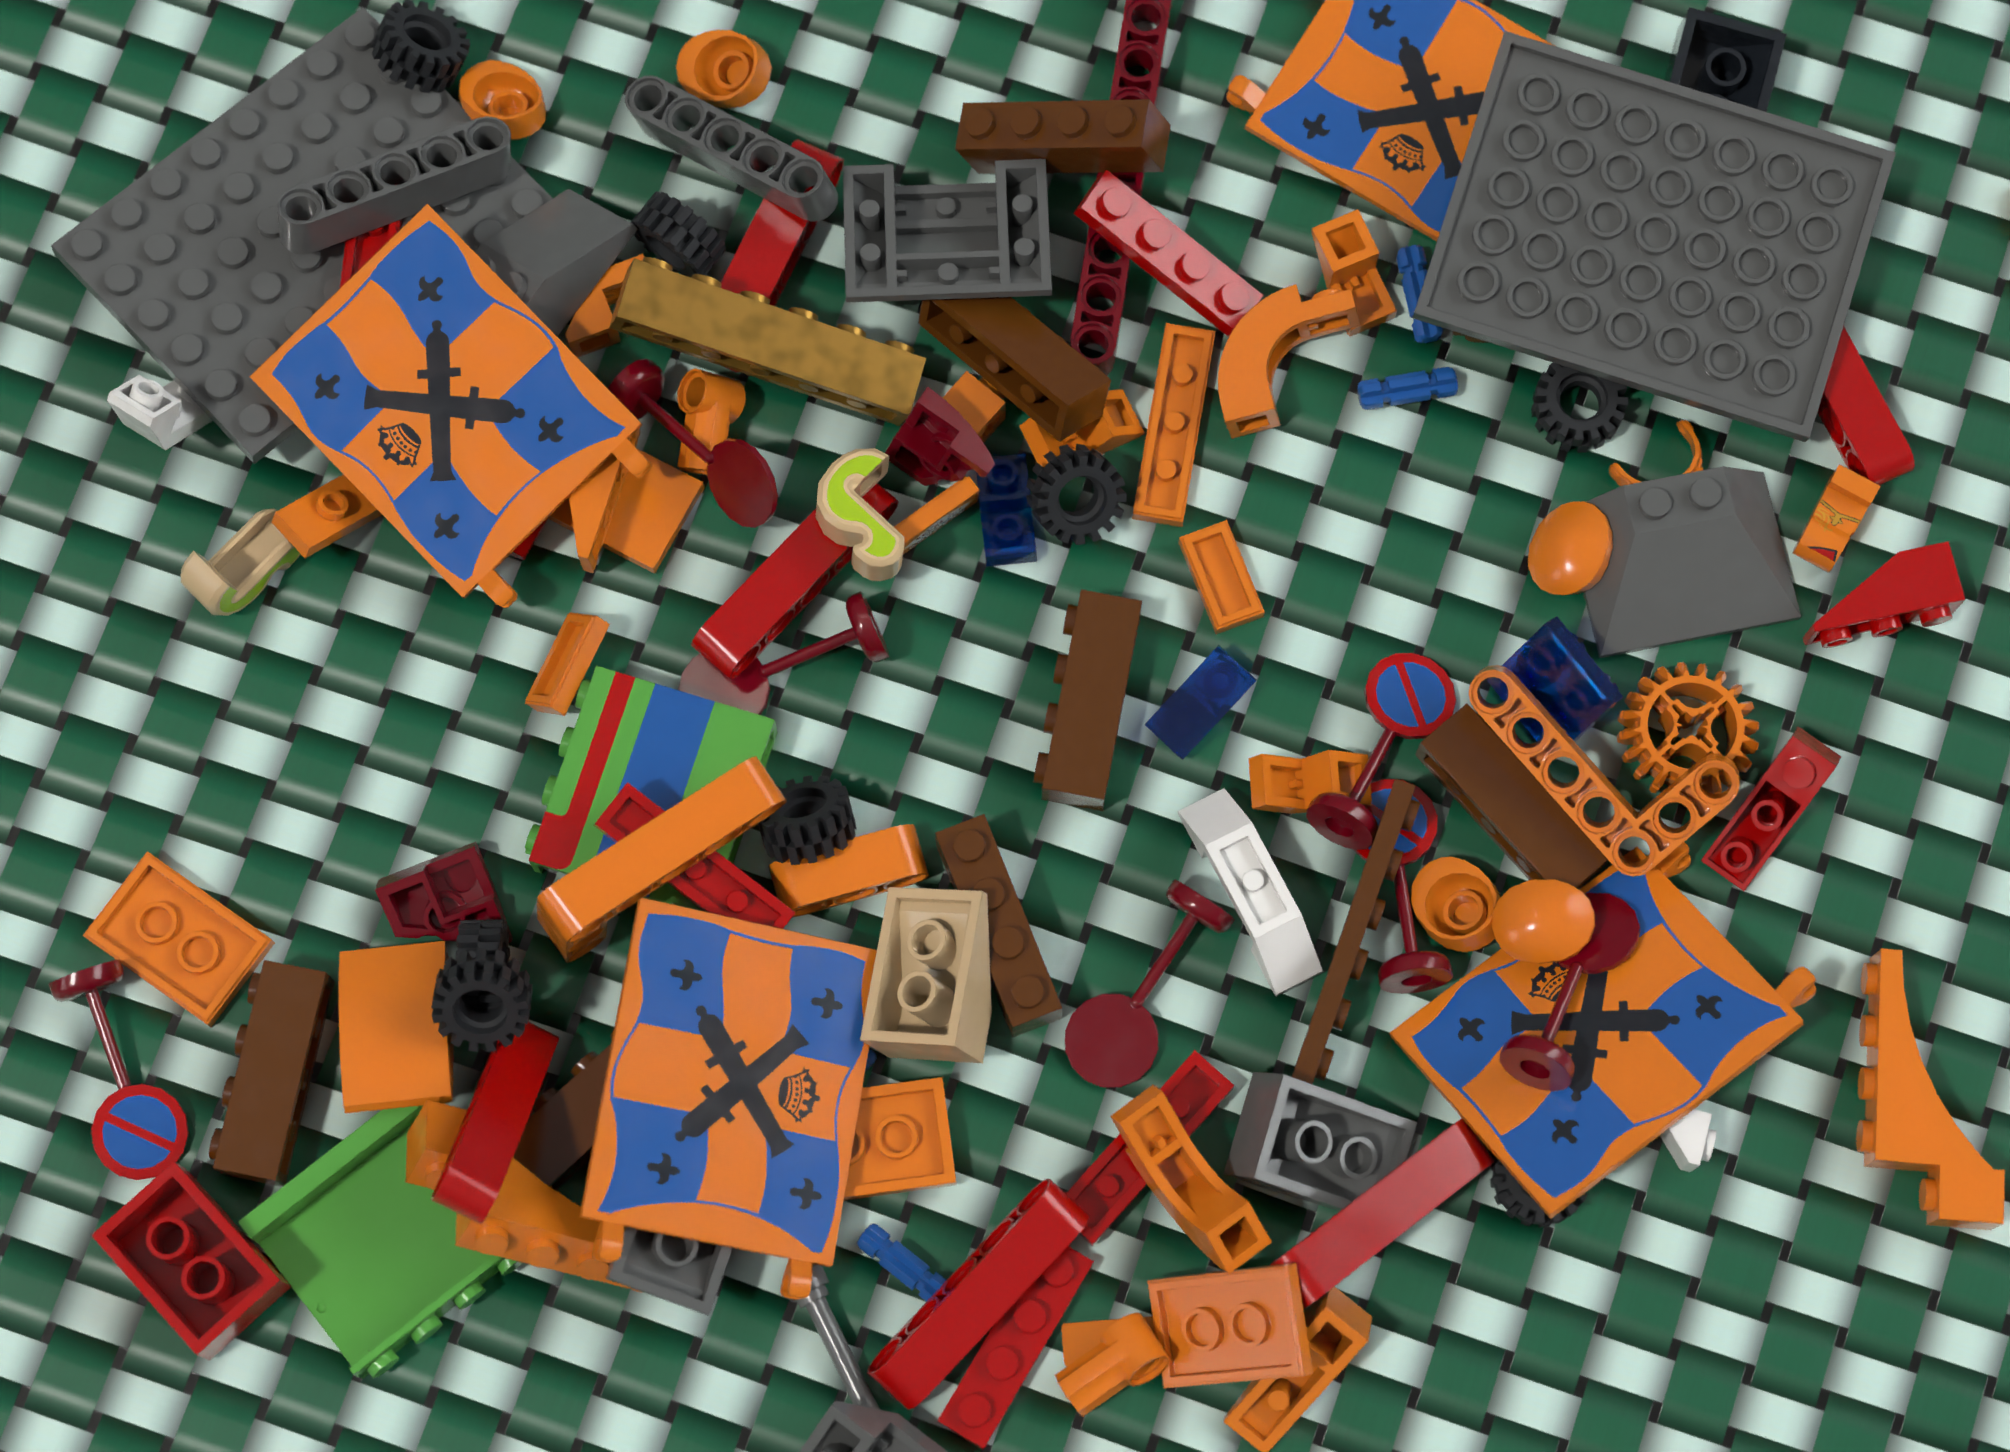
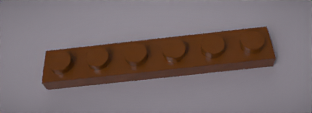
(1363, 913)

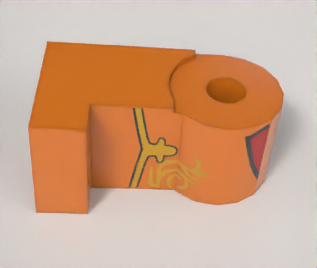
(1835, 518)

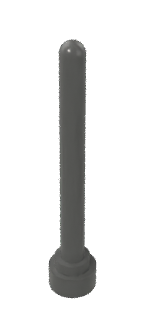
(835, 1341)

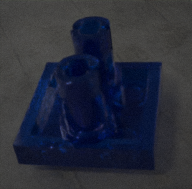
(1561, 679)

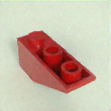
(1906, 589)
(1771, 808)

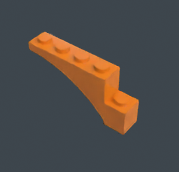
(1906, 1118)
(528, 1216)

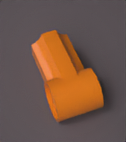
(710, 407)
(1125, 1357)

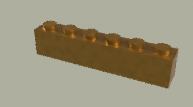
(767, 340)

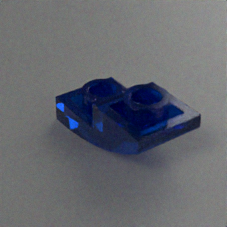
(1005, 512)
(1200, 702)

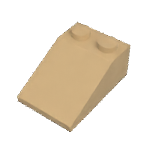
(931, 977)

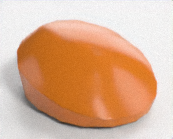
(723, 68)
(503, 93)
(1570, 549)
(1455, 903)
(1543, 921)

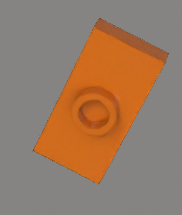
(324, 516)

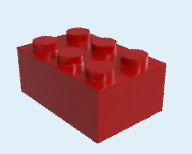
(191, 1261)

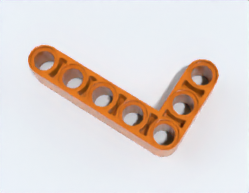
(1593, 783)
(581, 903)

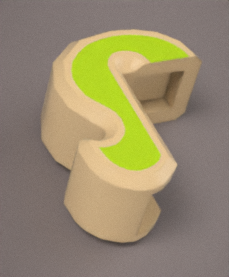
(852, 521)
(239, 567)

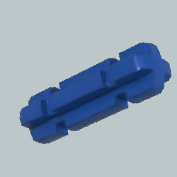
(1411, 263)
(1407, 388)
(900, 1261)

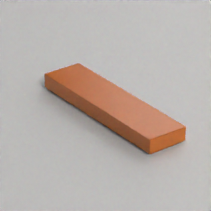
(1173, 425)

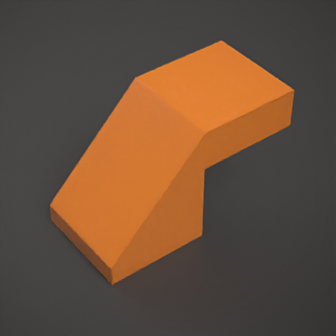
(1349, 262)
(591, 322)
(1107, 432)
(1292, 783)

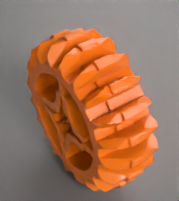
(1676, 715)

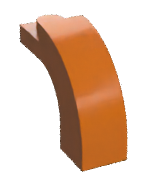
(1262, 342)
(1186, 1185)

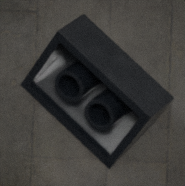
(1726, 58)

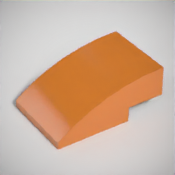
(387, 1028)

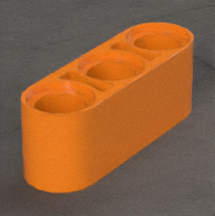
(857, 872)

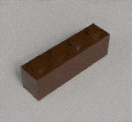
(1068, 134)
(1020, 360)
(1090, 699)
(1508, 801)
(1015, 960)
(272, 1074)
(564, 1124)

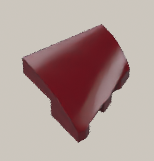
(938, 443)
(440, 894)

